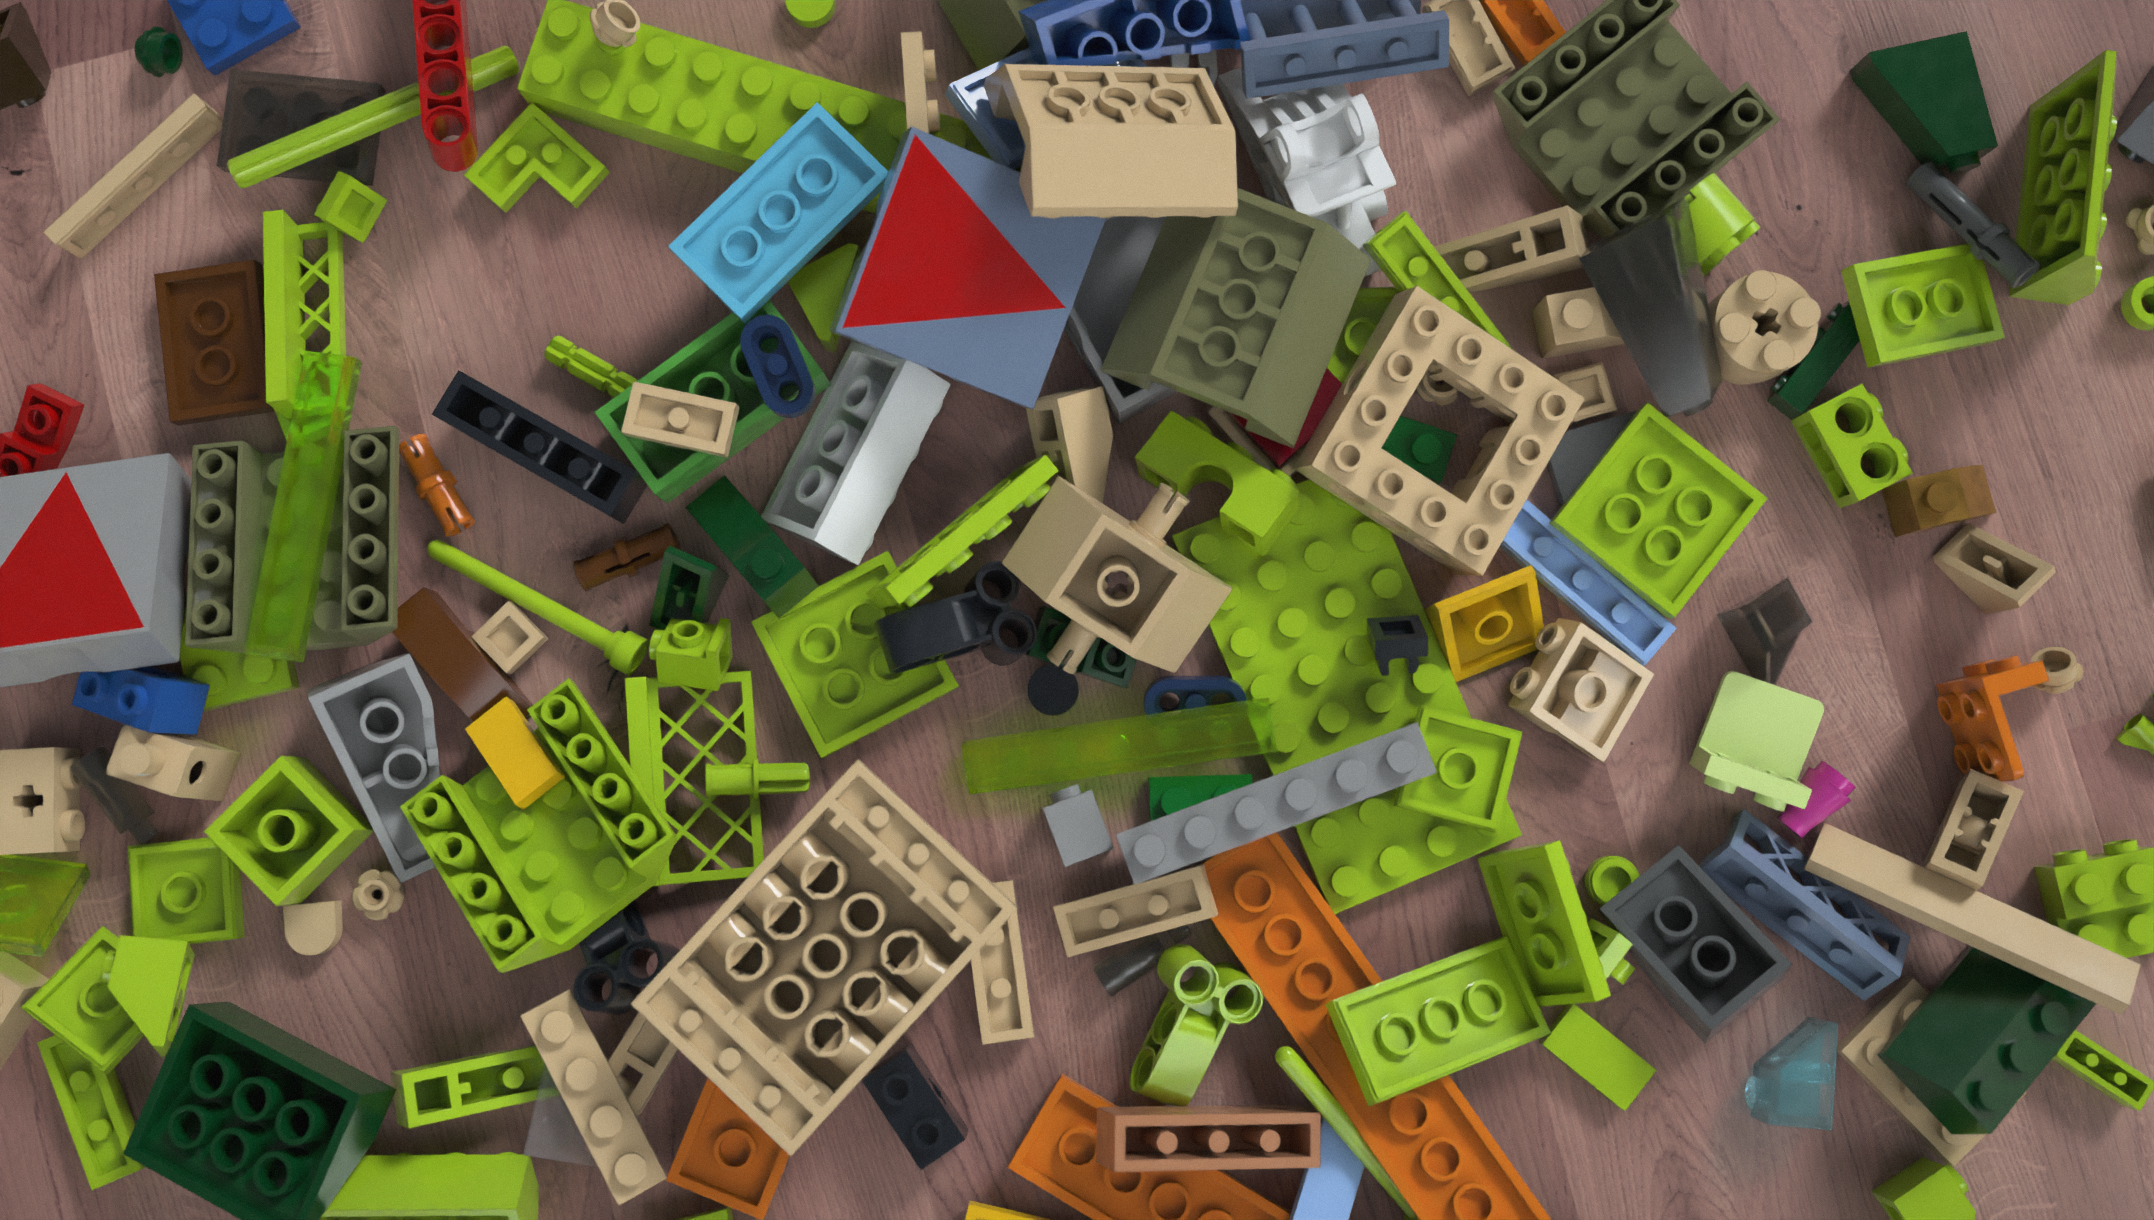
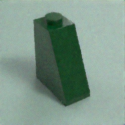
(1931, 100)

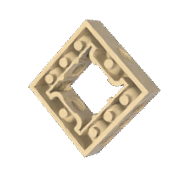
(1346, 449)

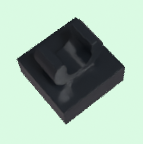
(1396, 639)

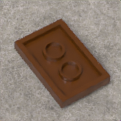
(213, 341)

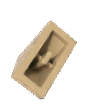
(1991, 569)

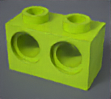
(1840, 453)

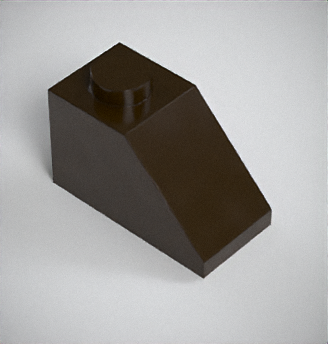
(22, 60)

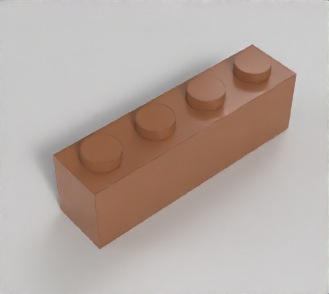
(1207, 1137)

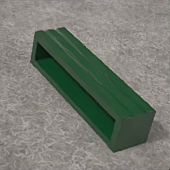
(1806, 379)

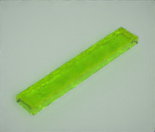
(303, 507)
(1119, 746)

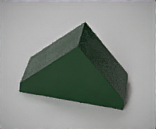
(686, 589)

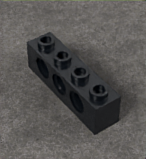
(540, 447)

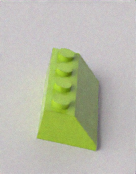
(438, 1188)

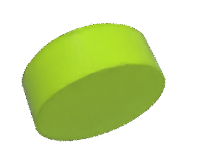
(811, 12)
(1608, 877)

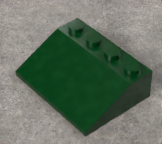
(256, 1117)

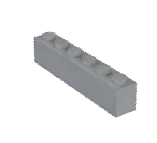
(1276, 803)

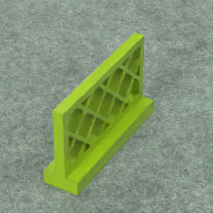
(648, 765)

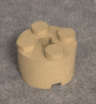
(1785, 323)

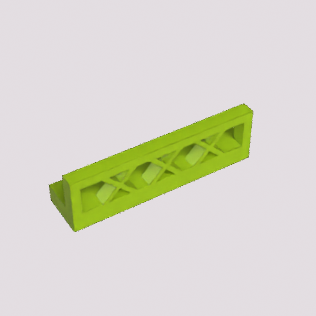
(285, 302)

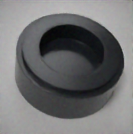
(1052, 690)

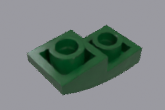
(1101, 661)

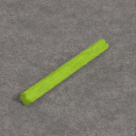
(357, 123)

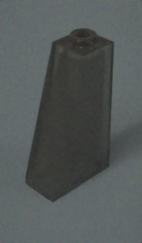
(1660, 306)

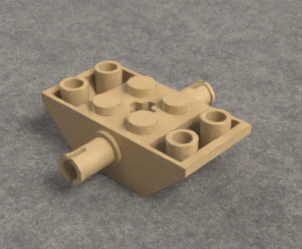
(1067, 562)

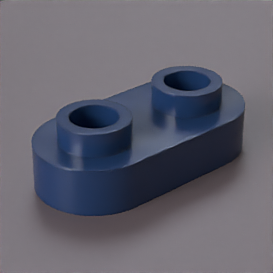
(778, 368)
(1191, 691)

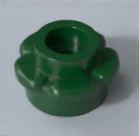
(158, 51)

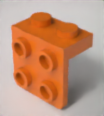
(1977, 716)

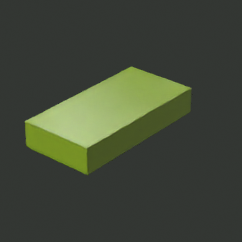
(1597, 1056)

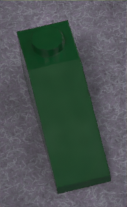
(752, 546)

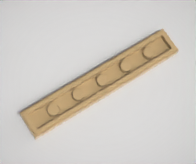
(1974, 918)

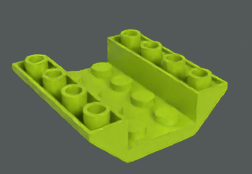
(563, 864)

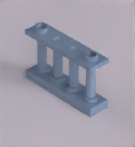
(1337, 42)

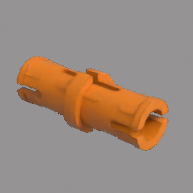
(436, 485)

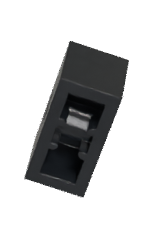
(915, 1106)

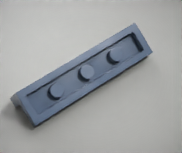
(1804, 912)

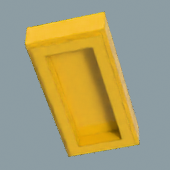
(514, 753)

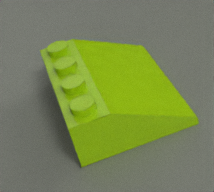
(2066, 183)

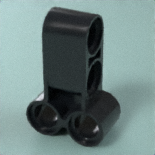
(959, 625)
(620, 953)

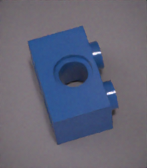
(144, 698)

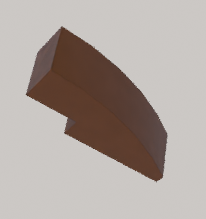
(453, 657)

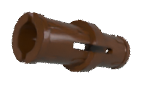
(625, 557)

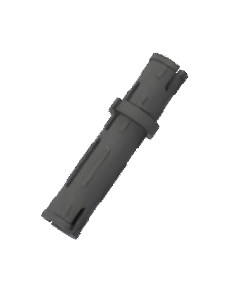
(1973, 225)

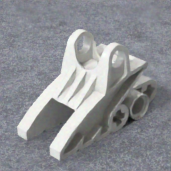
(1316, 154)

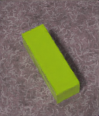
(2104, 1071)

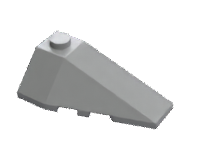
(387, 746)

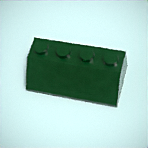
(1981, 1040)

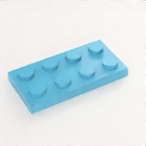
(780, 212)

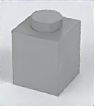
(1077, 825)

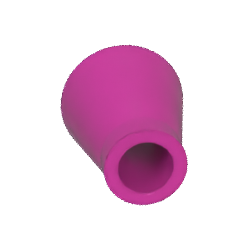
(1828, 795)

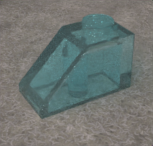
(1797, 1078)

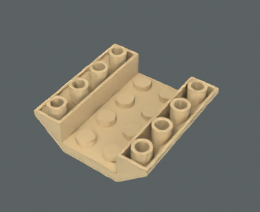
(1119, 140)

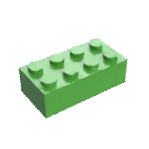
(713, 369)

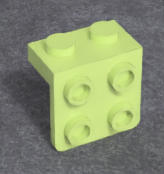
(1758, 740)

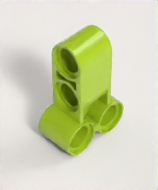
(1190, 1024)

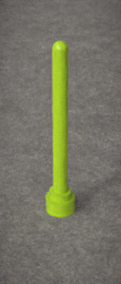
(623, 649)
(1338, 1120)

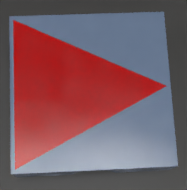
(965, 271)

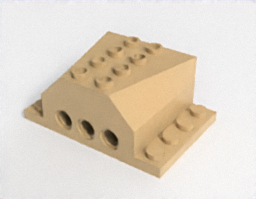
(824, 956)

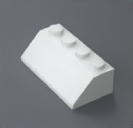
(856, 451)

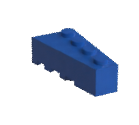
(1129, 29)

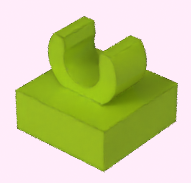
(350, 207)
(1611, 949)

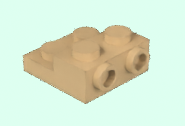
(1579, 687)

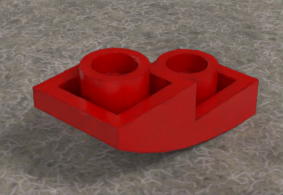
(40, 433)

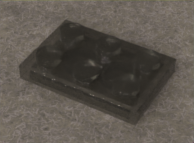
(274, 105)

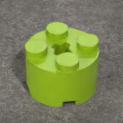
(1718, 221)

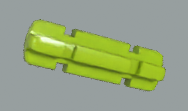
(587, 366)

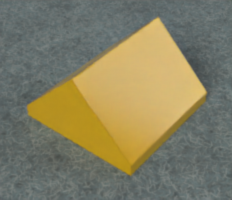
(1488, 623)

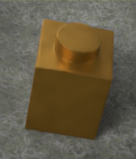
(1938, 499)

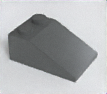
(1695, 943)

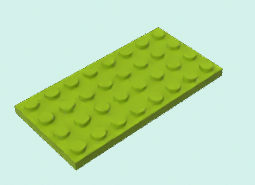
(1301, 639)

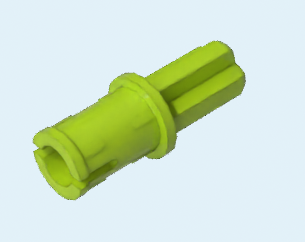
(757, 779)

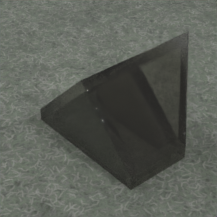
(1766, 629)

